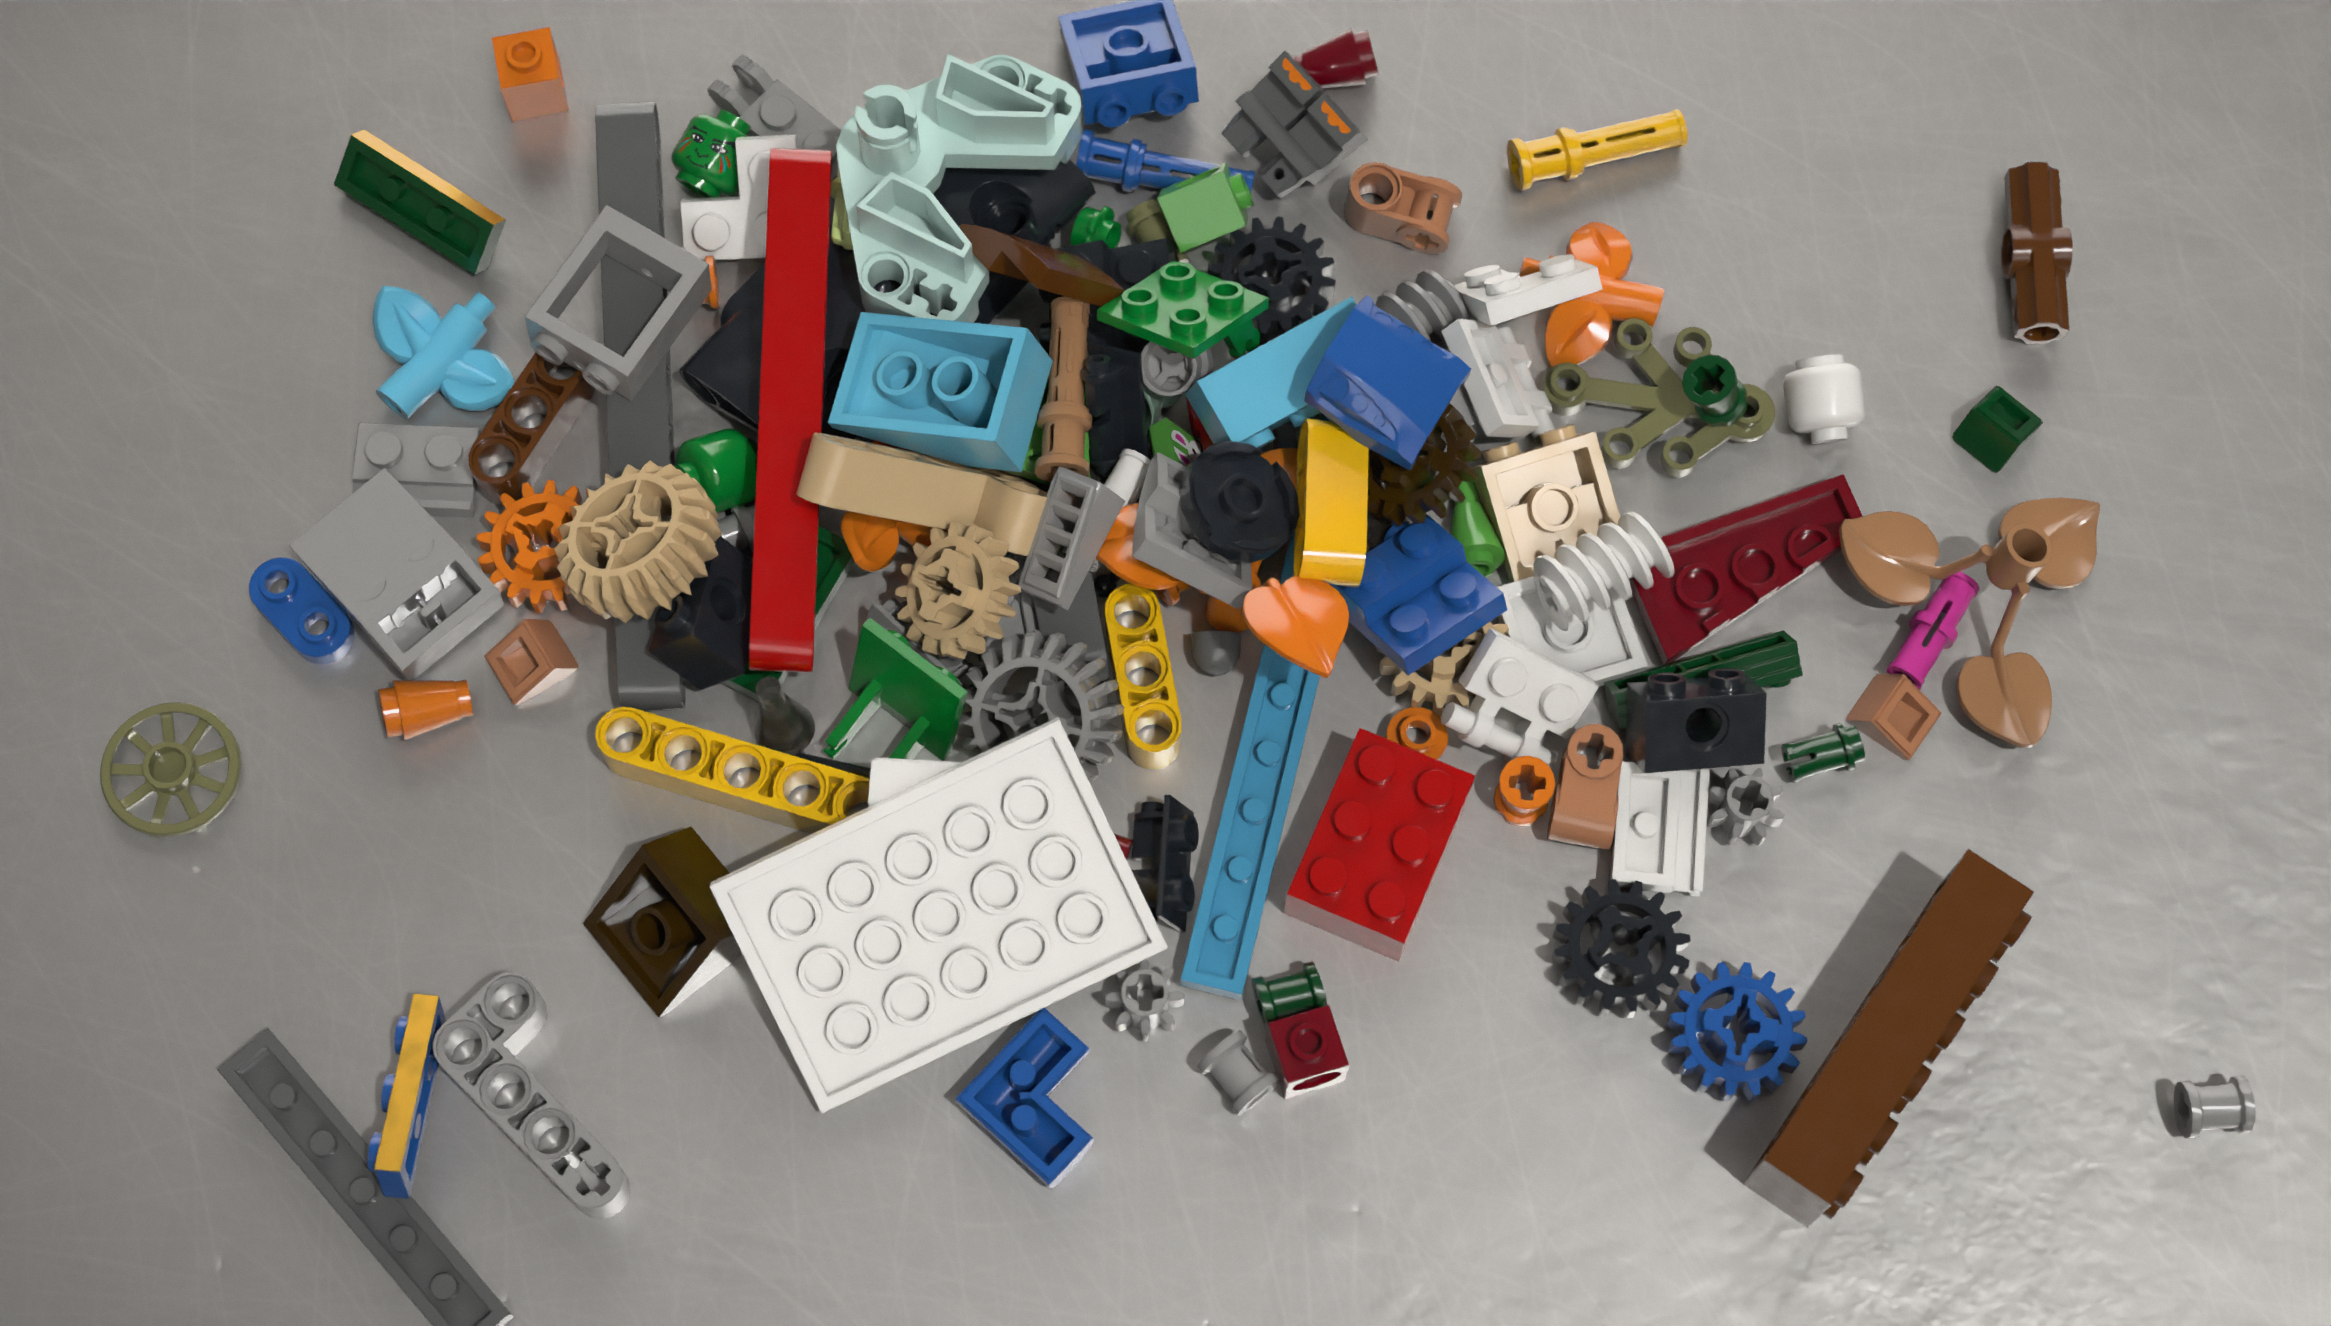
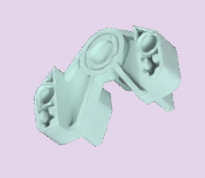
(895, 159)

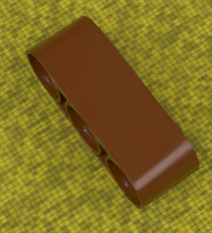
(527, 447)

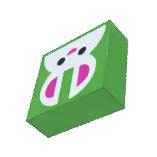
(1174, 442)

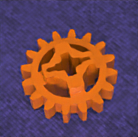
(523, 525)

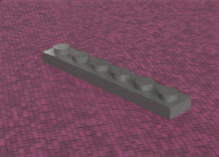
(337, 1165)

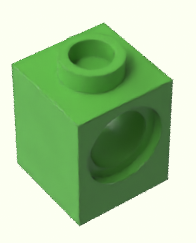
(1206, 206)

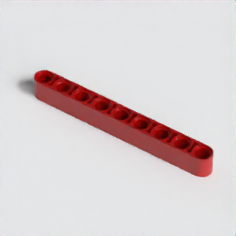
(790, 409)

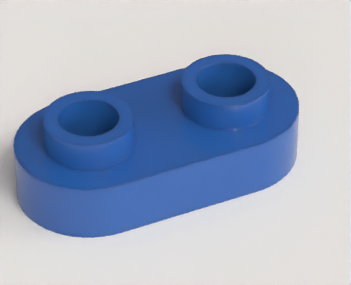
(299, 608)

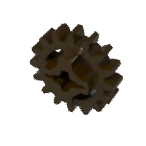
(1432, 478)

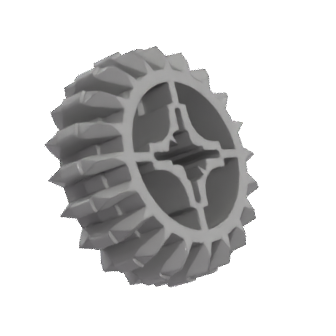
(1055, 668)

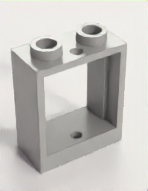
(649, 256)

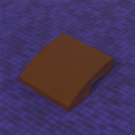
(1041, 265)

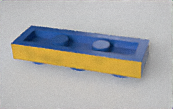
(407, 1098)

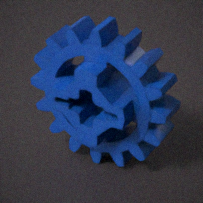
(1762, 1033)

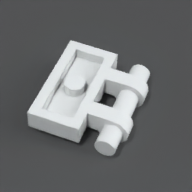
(1499, 380)
(1525, 683)

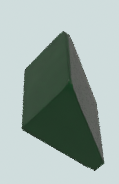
(1996, 429)

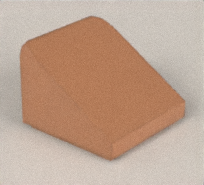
(531, 659)
(1894, 714)

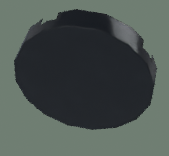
(1239, 502)

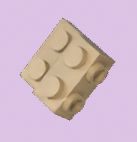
(1545, 495)

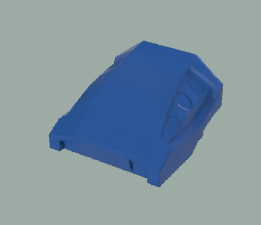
(1385, 383)

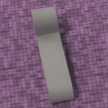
(539, 1108)

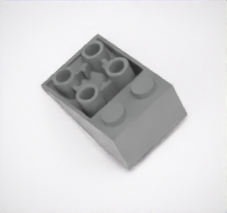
(398, 574)

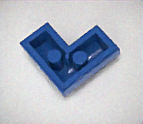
(1014, 1100)

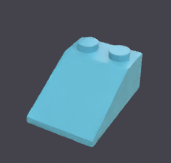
(943, 388)

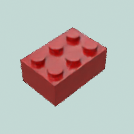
(1378, 844)

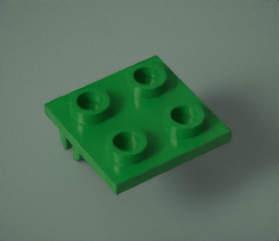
(1188, 311)
(905, 686)

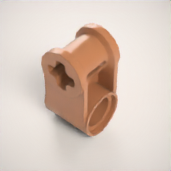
(1406, 207)
(1587, 798)

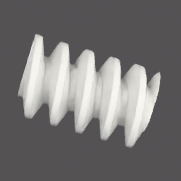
(1598, 565)

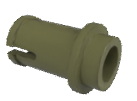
(1149, 224)

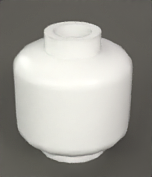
(1824, 398)

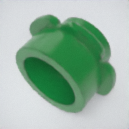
(1095, 226)

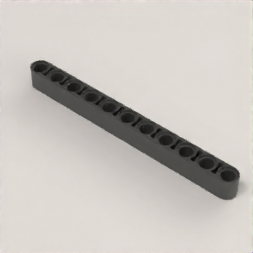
(640, 428)

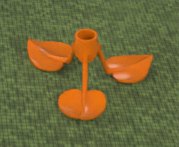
(1296, 619)

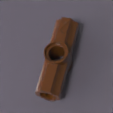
(2036, 253)

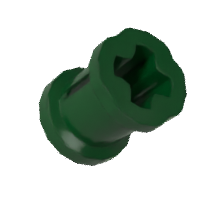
(1715, 373)
(1289, 994)

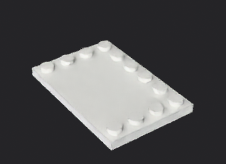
(938, 915)

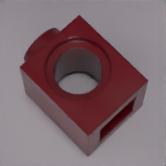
(1306, 1052)

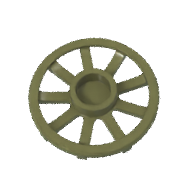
(171, 770)

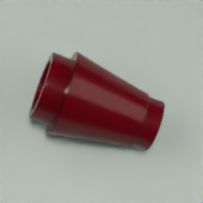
(1341, 60)

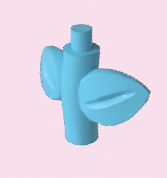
(437, 353)

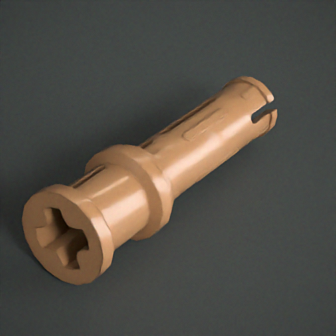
(1064, 415)

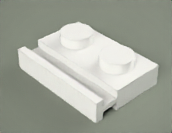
(1660, 830)

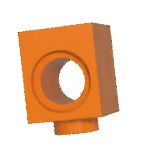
(530, 74)

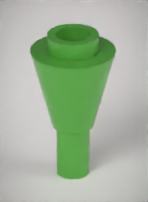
(1475, 532)

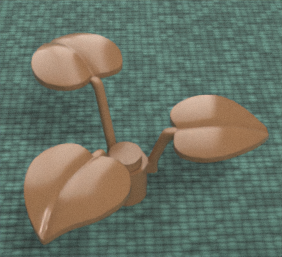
(2038, 541)

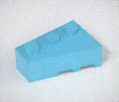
(1267, 384)

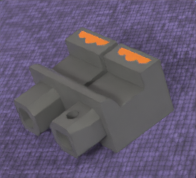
(1299, 121)

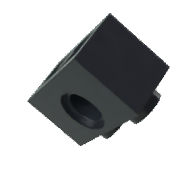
(709, 631)
(1725, 737)

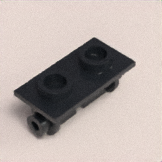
(1116, 403)
(1166, 837)

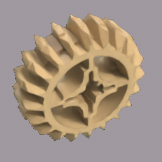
(644, 552)

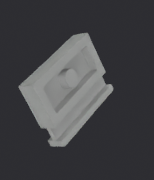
(424, 460)

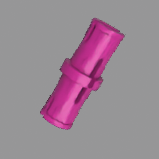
(1952, 599)

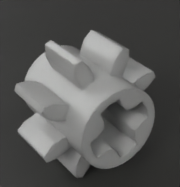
(1761, 809)
(1160, 994)

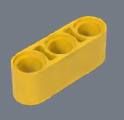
(1332, 505)
(1143, 648)

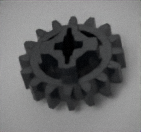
(1291, 265)
(1632, 971)

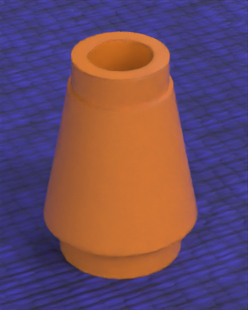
(423, 705)

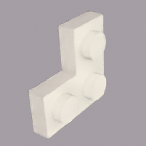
(735, 224)
(1501, 296)

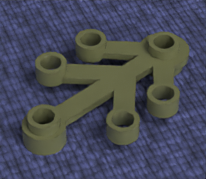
(1664, 401)

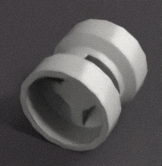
(1167, 372)

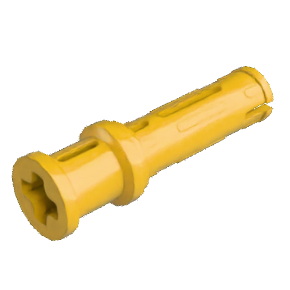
(1570, 151)

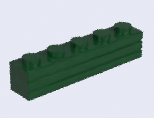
(1766, 660)

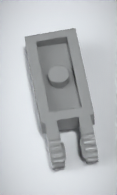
(776, 110)

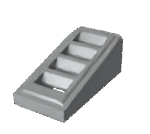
(1069, 501)

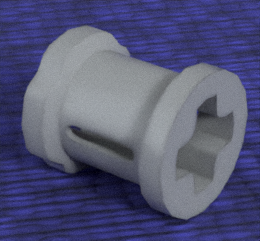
(1239, 1072)
(2214, 1107)

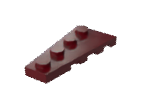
(1740, 562)

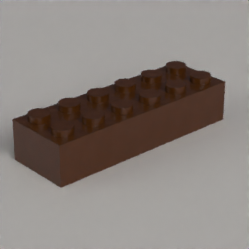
(1883, 1047)

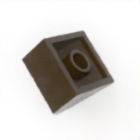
(665, 921)

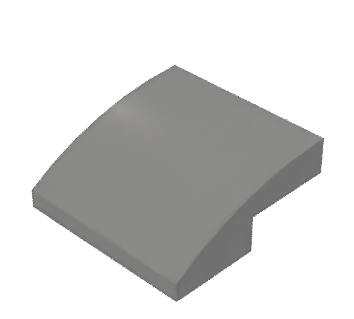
(1168, 544)

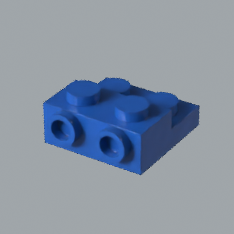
(1129, 60)
(1420, 595)

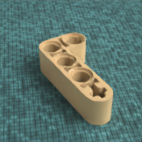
(920, 489)

